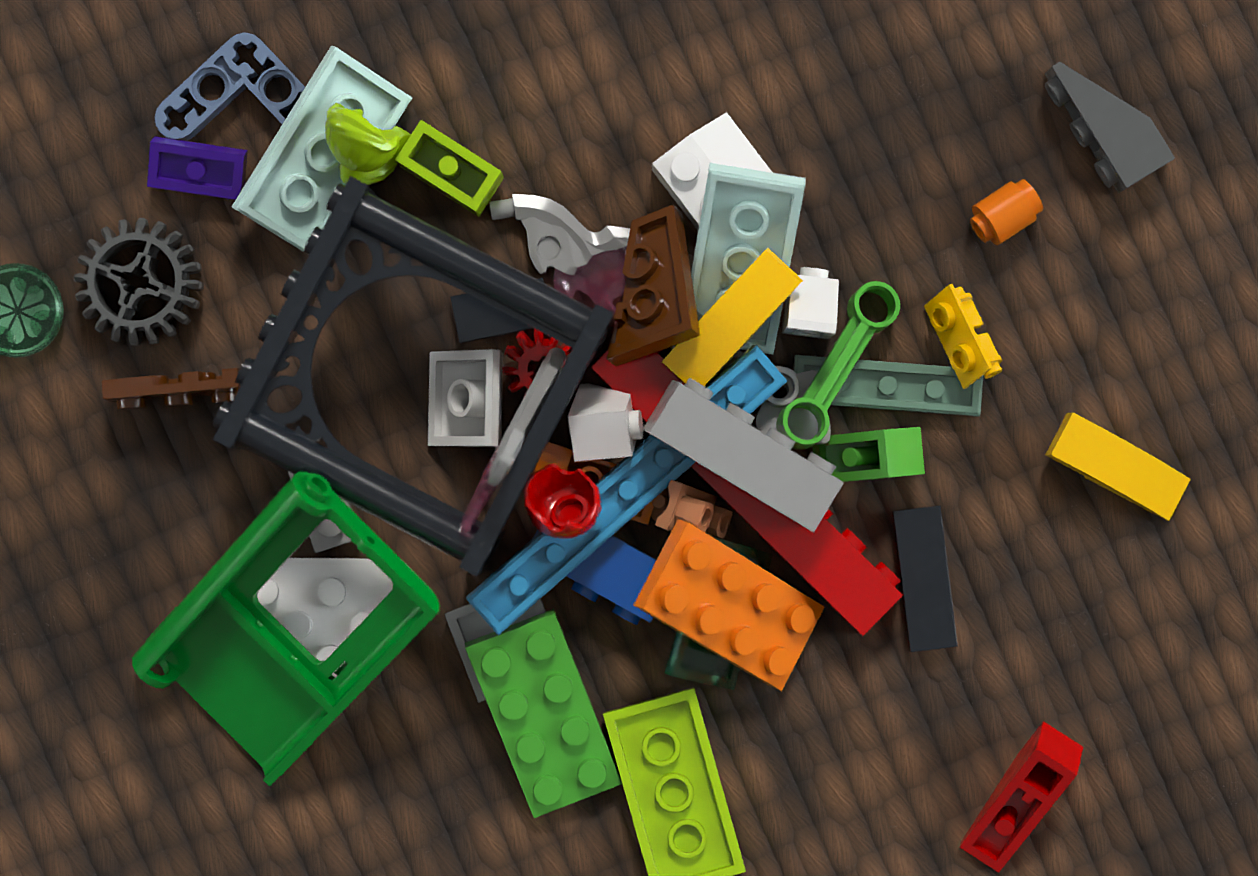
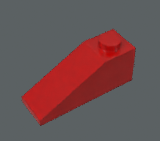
(1023, 796)

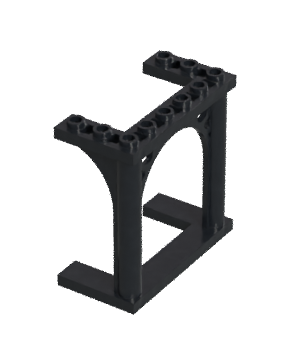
(365, 217)

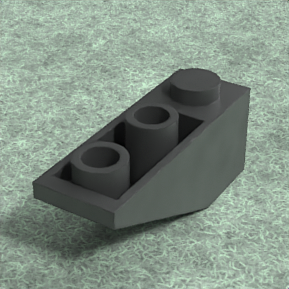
(1116, 132)

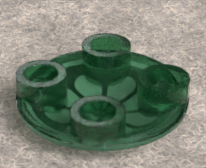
(28, 310)

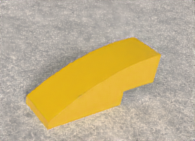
(734, 319)
(1117, 465)

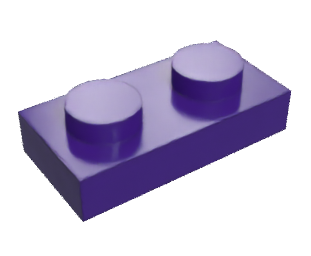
(196, 168)

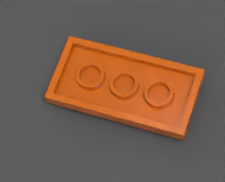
(729, 605)

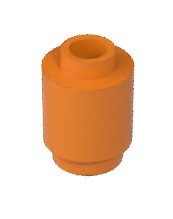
(1005, 212)

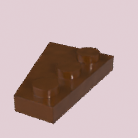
(658, 289)
(133, 391)

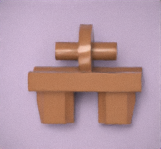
(692, 506)

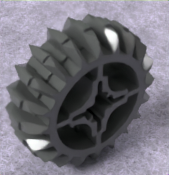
(101, 266)

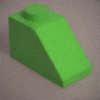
(874, 454)

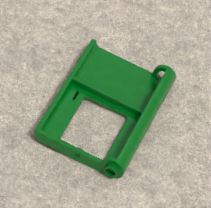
(248, 664)

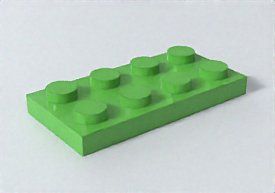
(543, 713)

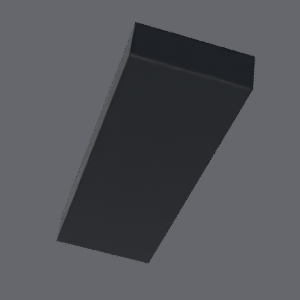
(924, 578)

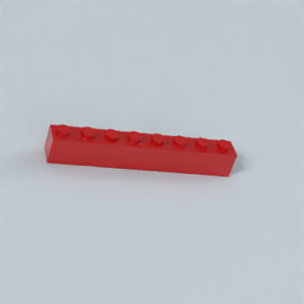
(823, 558)

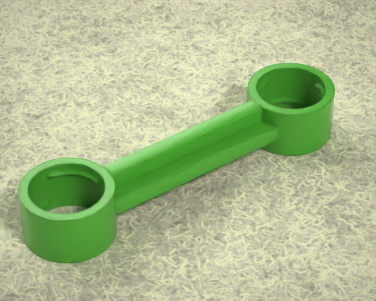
(839, 362)

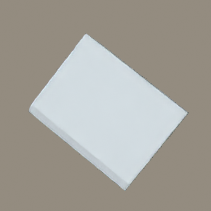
(465, 398)

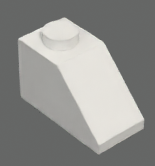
(812, 305)
(603, 424)

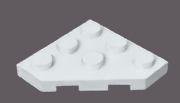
(324, 599)

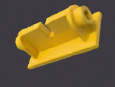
(954, 321)

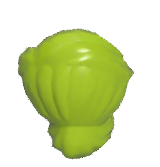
(360, 147)

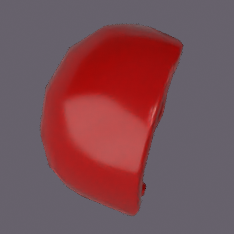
(561, 501)

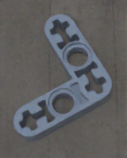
(236, 81)

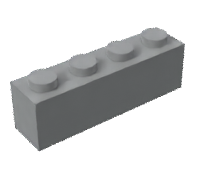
(743, 454)

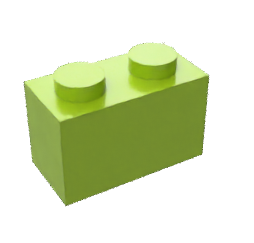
(449, 168)

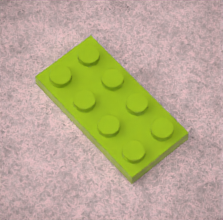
(674, 787)

